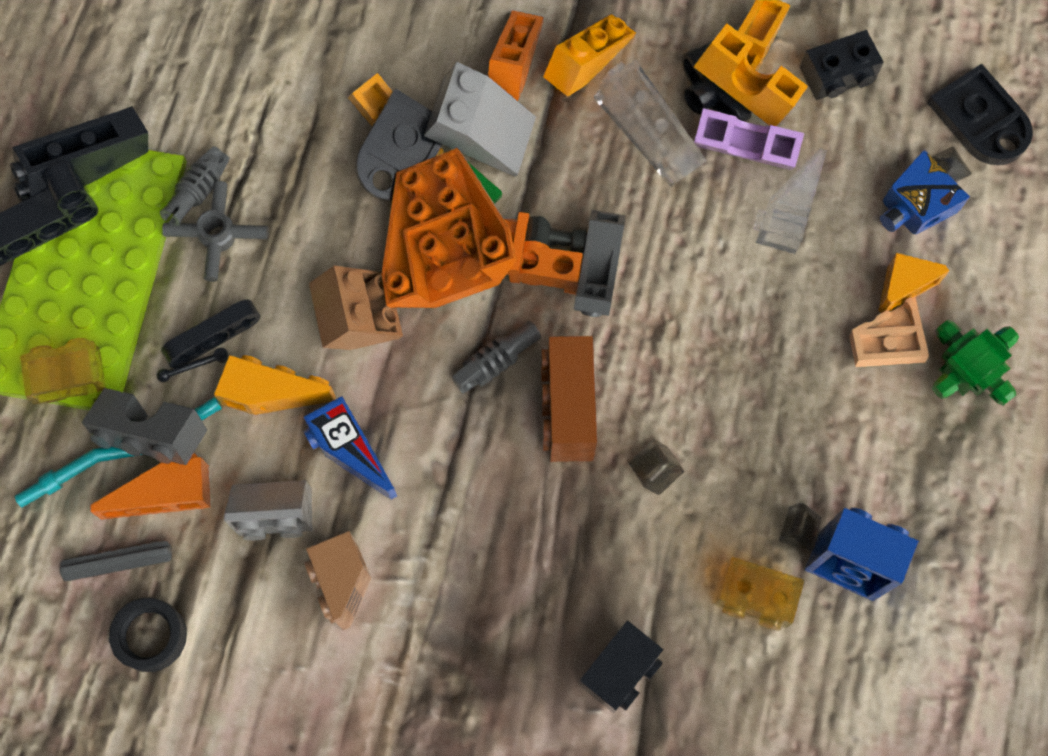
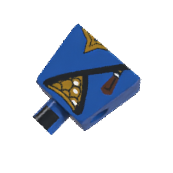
(922, 197)

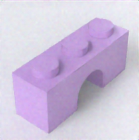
(748, 141)

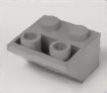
(270, 509)

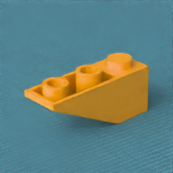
(586, 54)
(262, 390)

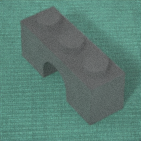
(121, 423)

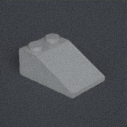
(480, 120)

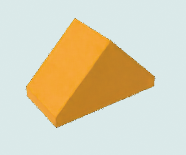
(909, 278)

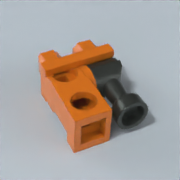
(537, 261)

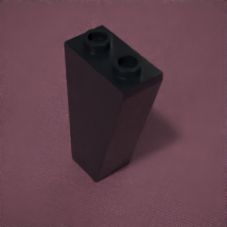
(91, 147)

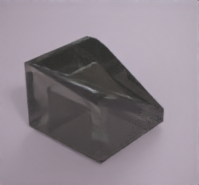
(656, 467)

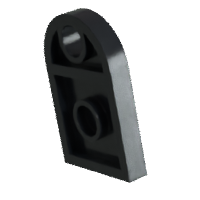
(982, 115)
(395, 143)

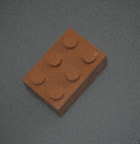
(569, 399)

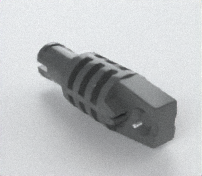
(195, 185)
(495, 357)

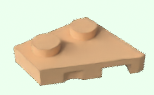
(890, 338)

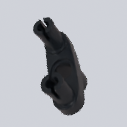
(705, 93)

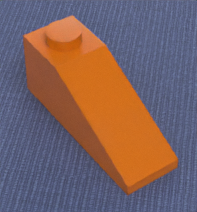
(514, 52)
(159, 490)

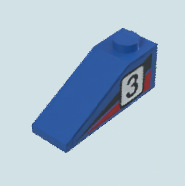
(344, 443)

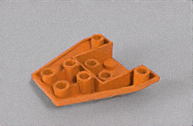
(443, 236)

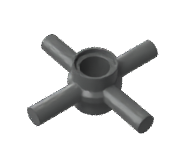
(223, 240)

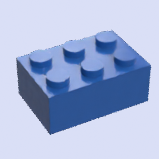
(862, 554)

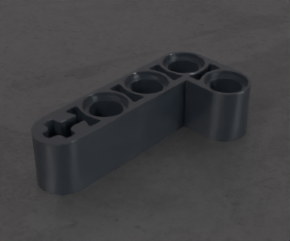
(47, 214)

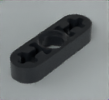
(210, 333)

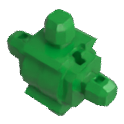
(975, 362)

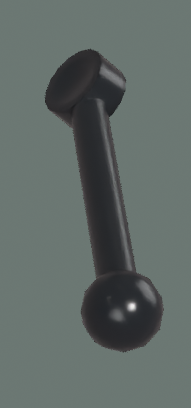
(220, 355)

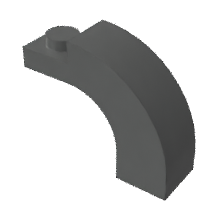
(599, 264)

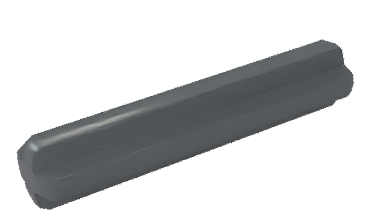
(116, 560)

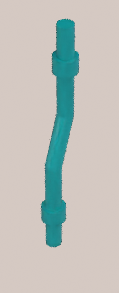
(53, 480)

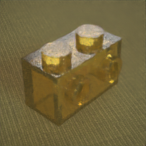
(759, 594)

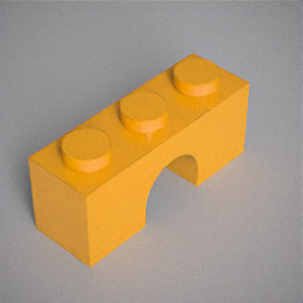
(764, 95)

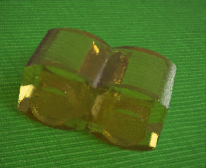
(63, 371)

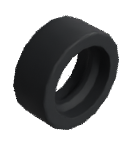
(121, 624)

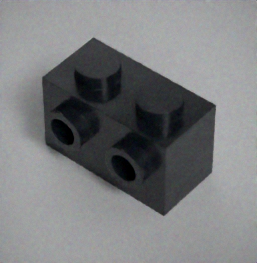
(841, 65)
(621, 667)

